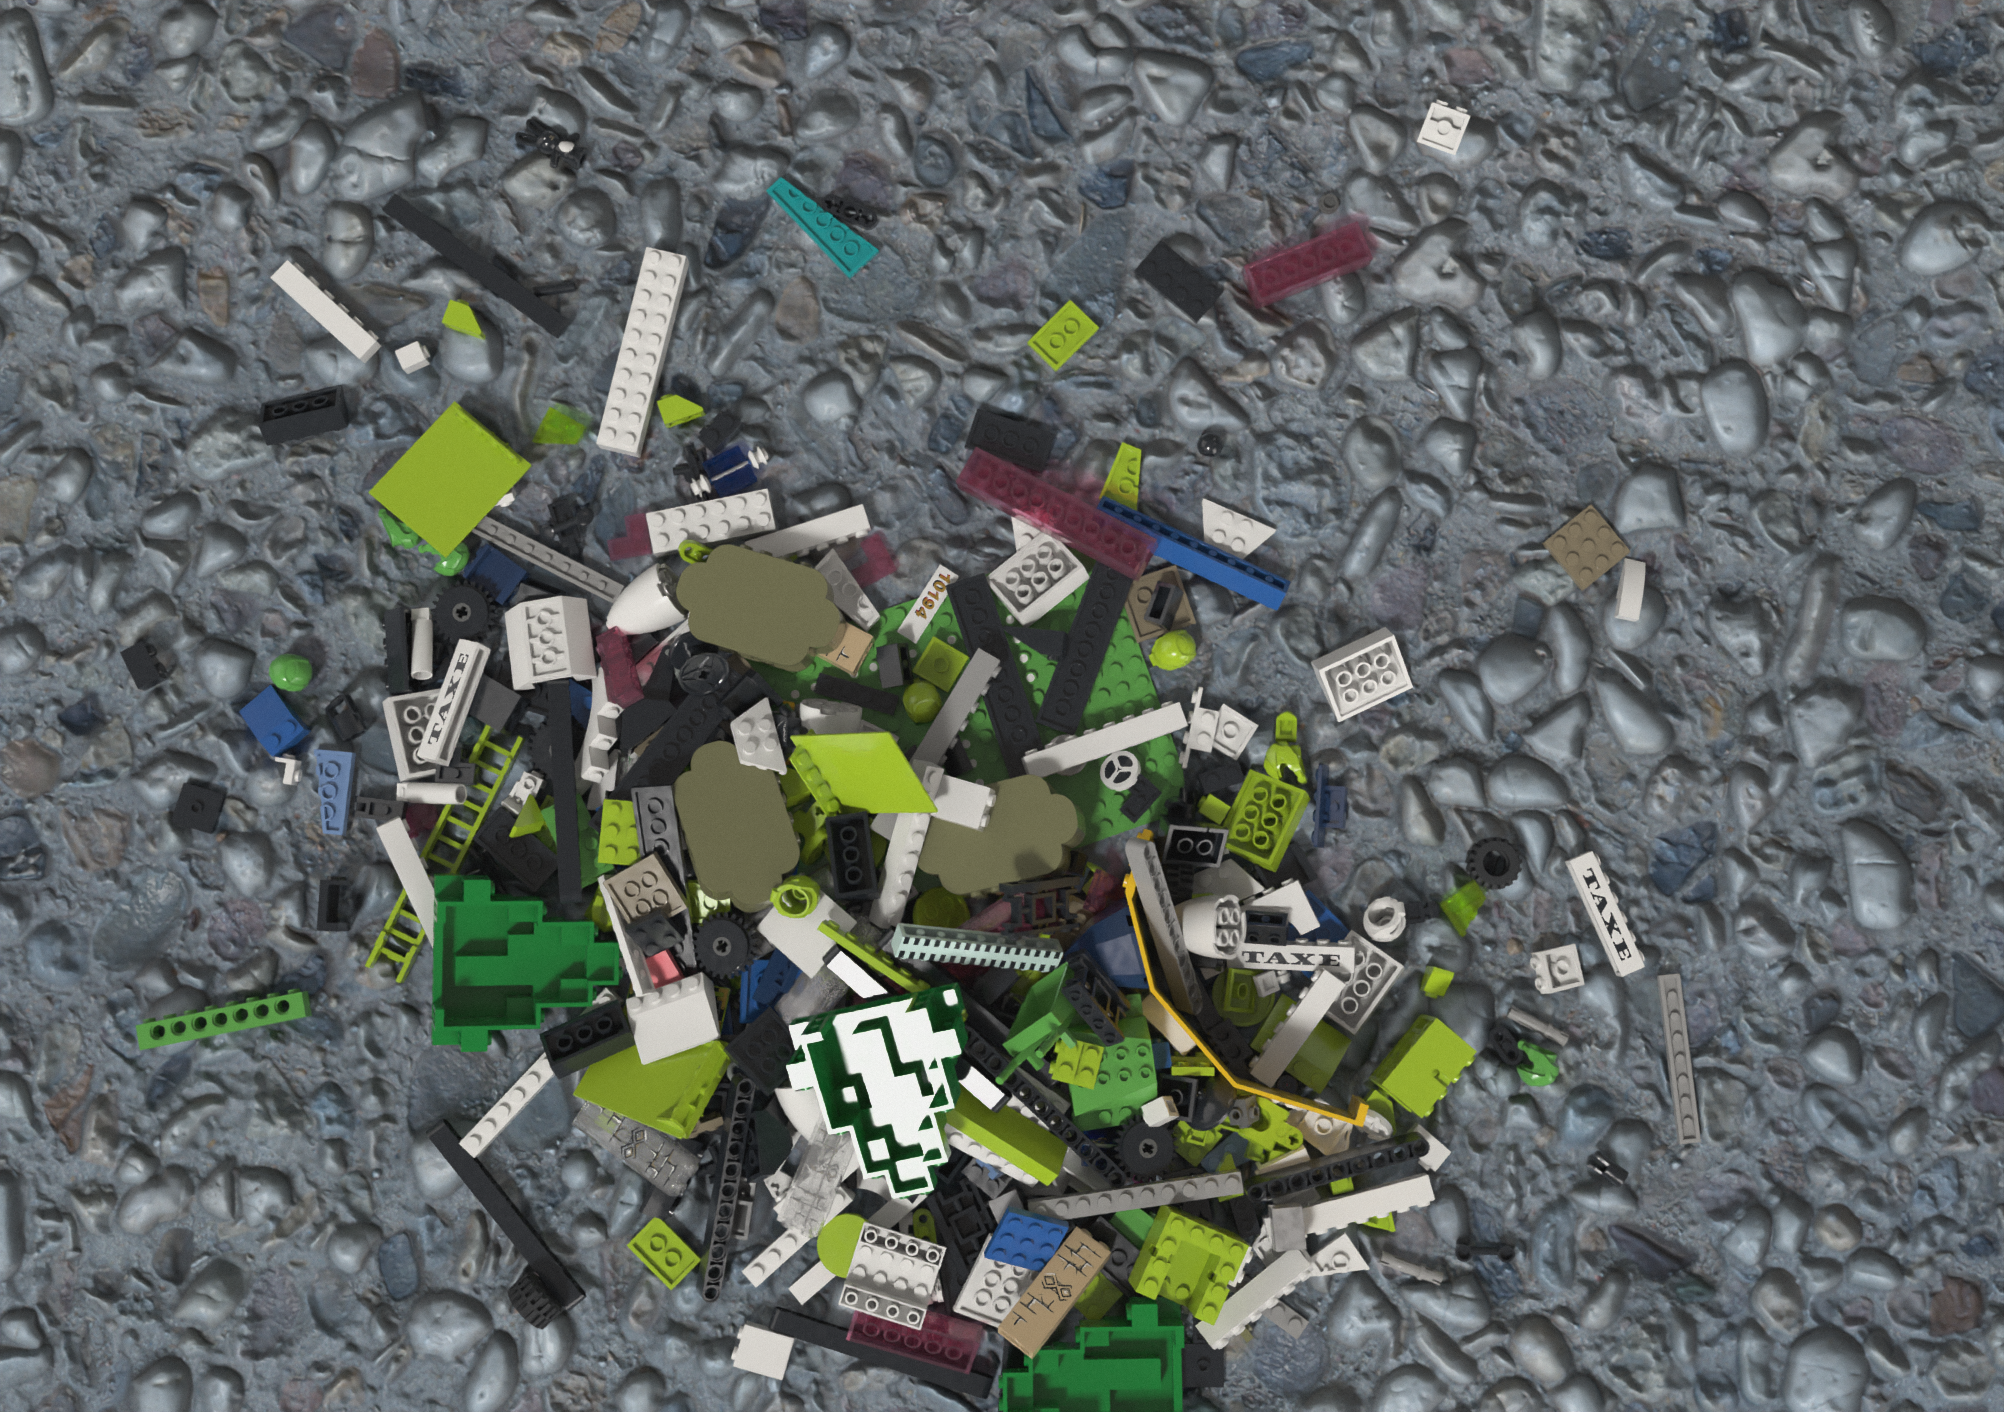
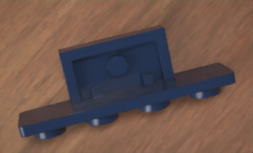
(1330, 806)
(778, 975)

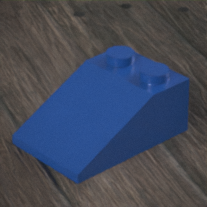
(274, 722)

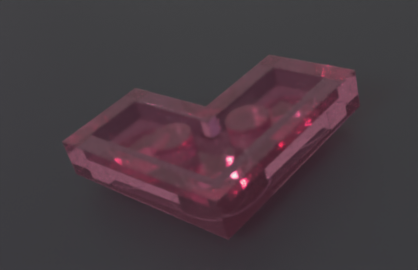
(637, 540)
(879, 563)
(1103, 887)

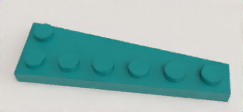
(834, 238)

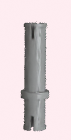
(1546, 1030)
(1420, 1271)

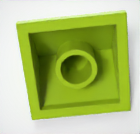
(1239, 990)

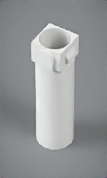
(421, 643)
(432, 793)

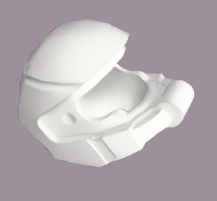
(1388, 927)

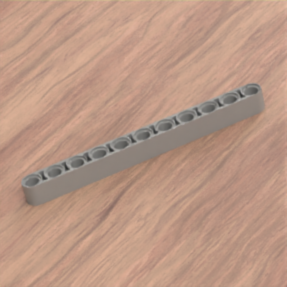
(1164, 925)

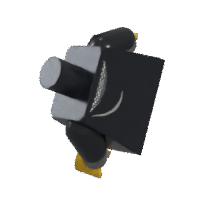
(786, 725)

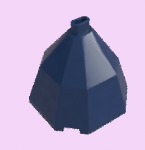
(1113, 945)

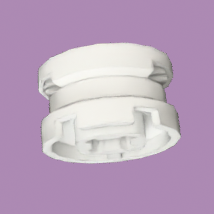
(937, 1292)

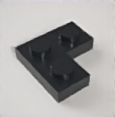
(1142, 797)

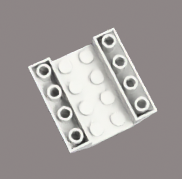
(549, 641)
(892, 1275)

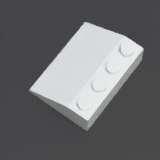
(1037, 578)
(1362, 674)
(407, 722)
(1364, 988)
(674, 1018)

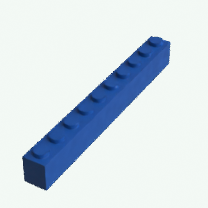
(1204, 558)

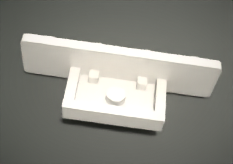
(1201, 730)

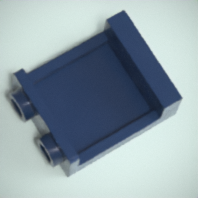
(496, 574)

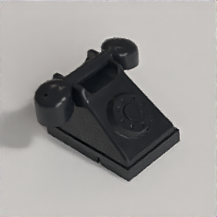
(1188, 840)

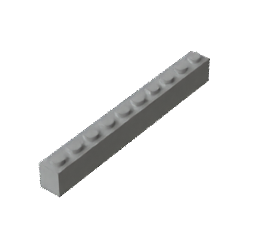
(949, 722)
(1139, 1195)

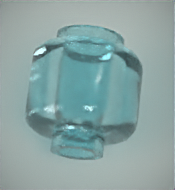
(471, 731)

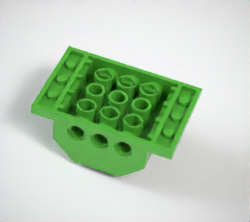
(1124, 1076)

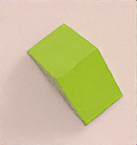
(529, 819)

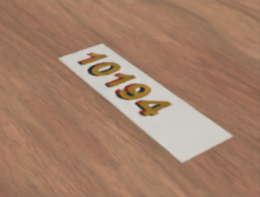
(927, 604)

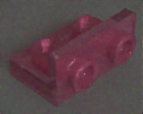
(421, 817)

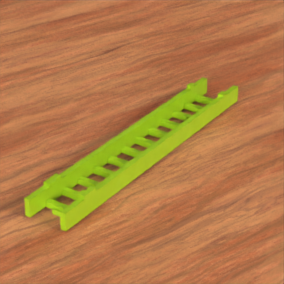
(427, 853)

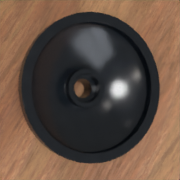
(1213, 1102)

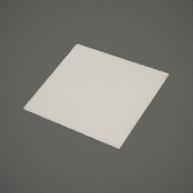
(799, 936)

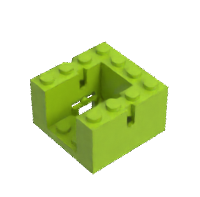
(1423, 1065)
(1184, 1261)

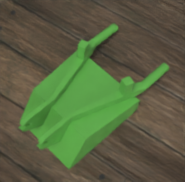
(1041, 1014)

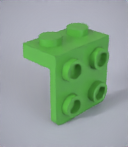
(1134, 1224)

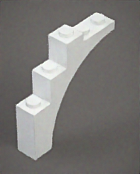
(600, 736)

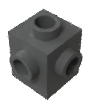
(1244, 1111)

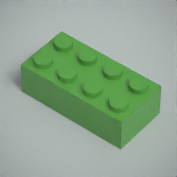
(589, 843)

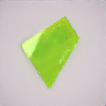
(559, 429)
(1463, 906)

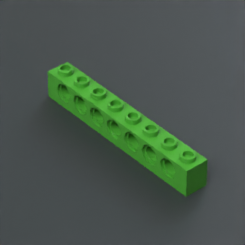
(149, 1035)

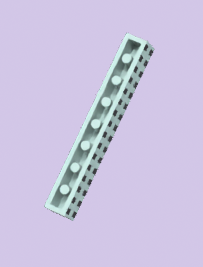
(975, 948)

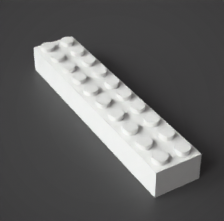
(643, 352)

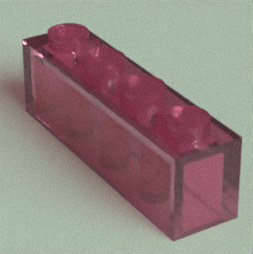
(619, 667)

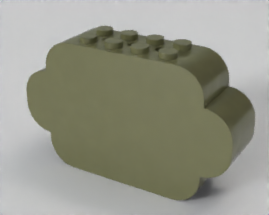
(761, 607)
(735, 827)
(1025, 839)

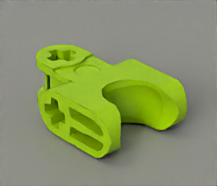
(813, 828)
(1273, 1128)

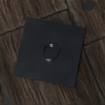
(198, 808)
(1202, 1366)

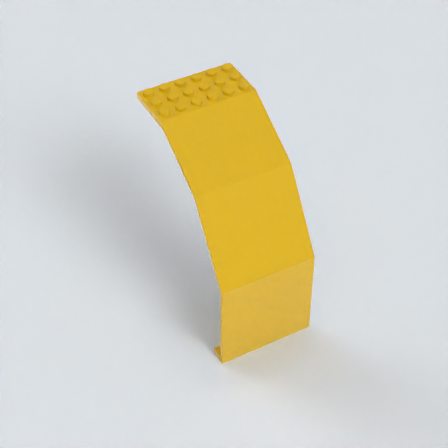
(1357, 1108)

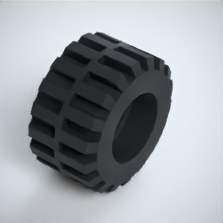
(1510, 857)
(1179, 882)
(534, 1300)

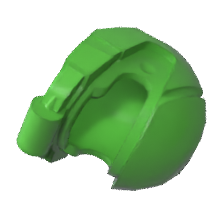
(399, 532)
(453, 563)
(290, 672)
(1544, 1068)

